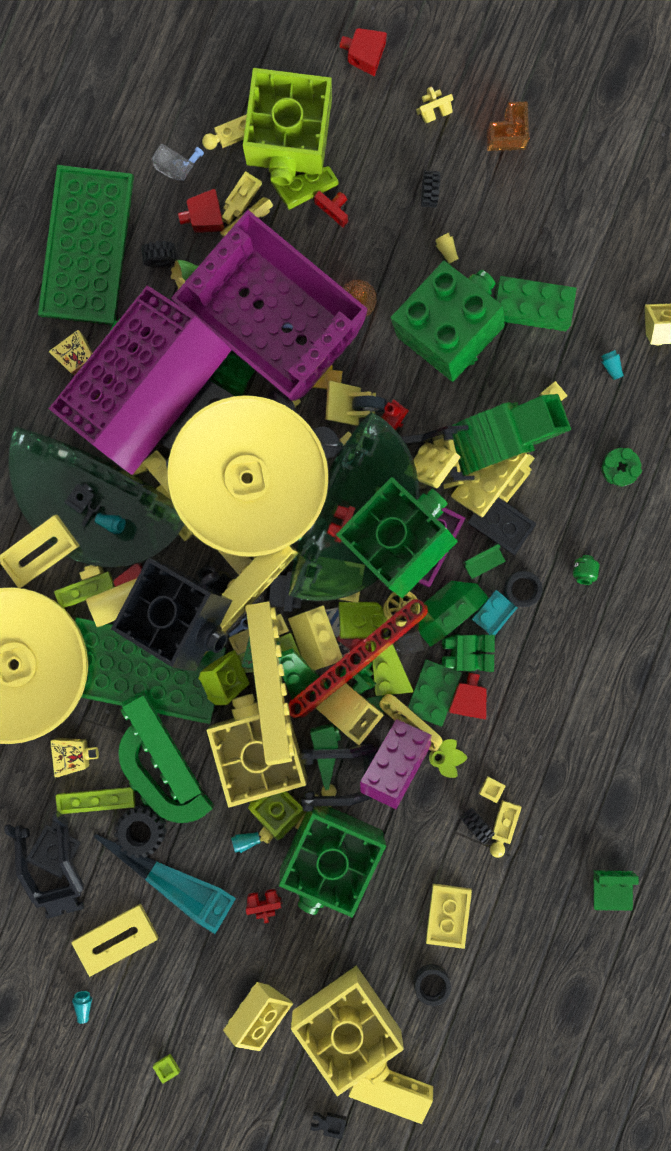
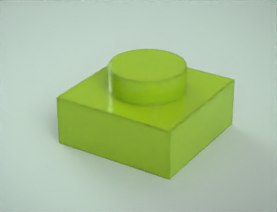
(166, 1068)

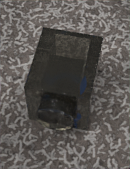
(409, 643)

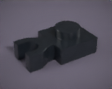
(332, 1124)

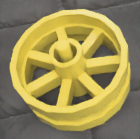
(387, 612)

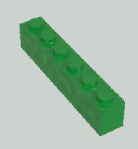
(161, 747)

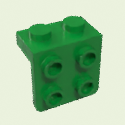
(233, 375)

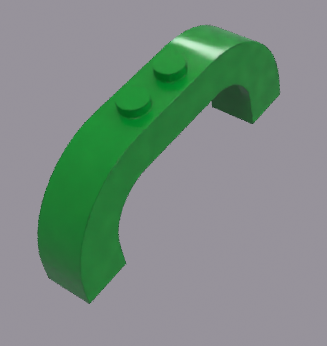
(151, 792)

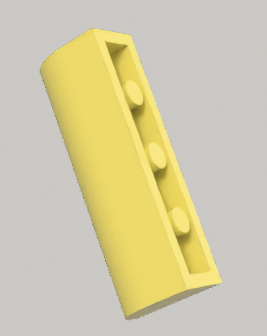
(107, 605)
(396, 1095)

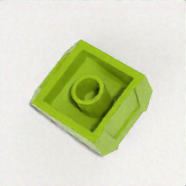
(224, 679)
(277, 813)

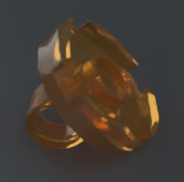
(363, 293)

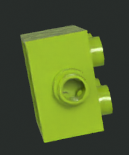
(287, 123)

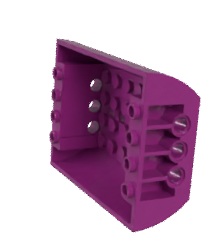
(292, 294)
(147, 385)

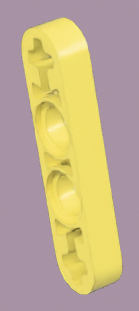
(395, 708)

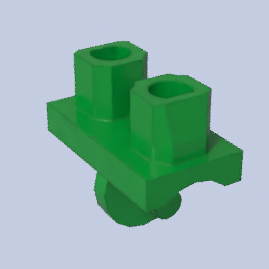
(363, 678)

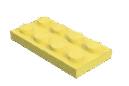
(488, 484)

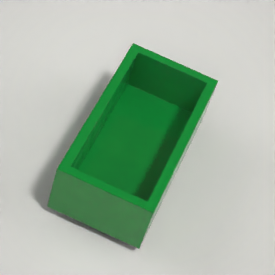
(536, 303)

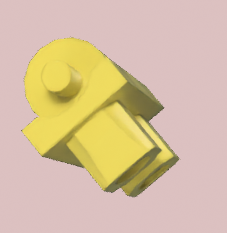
(443, 103)

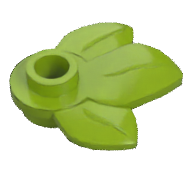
(450, 758)

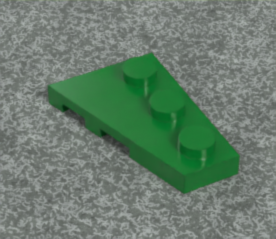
(297, 673)

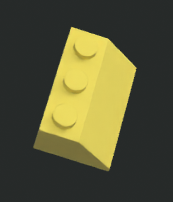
(658, 323)
(315, 638)
(257, 1017)

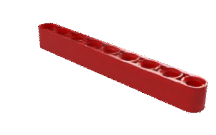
(348, 660)

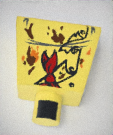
(72, 352)
(71, 755)

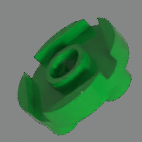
(632, 469)

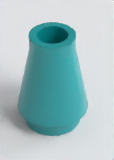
(612, 364)
(112, 523)
(242, 842)
(82, 1004)

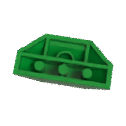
(449, 609)

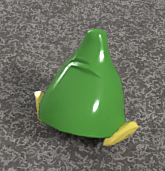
(182, 271)

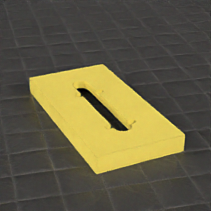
(12, 556)
(134, 917)

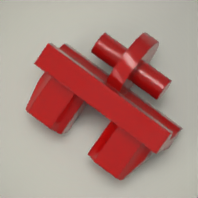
(394, 414)
(345, 515)
(255, 906)

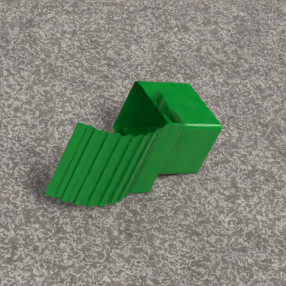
(508, 431)

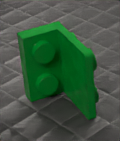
(613, 890)

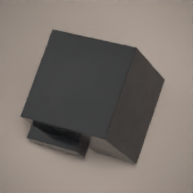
(280, 593)

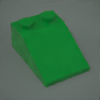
(326, 738)

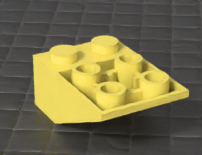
(351, 713)

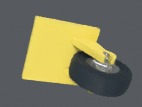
(348, 403)

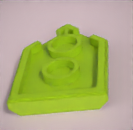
(359, 619)

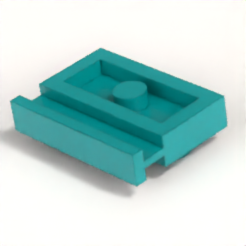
(494, 613)

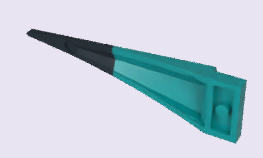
(196, 898)

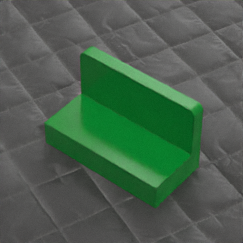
(484, 561)

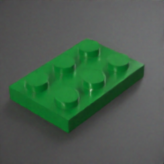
(434, 692)

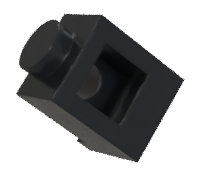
(76, 504)

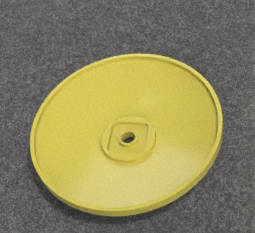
(255, 439)
(50, 665)

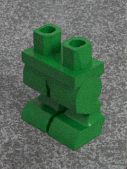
(463, 650)

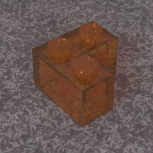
(511, 133)

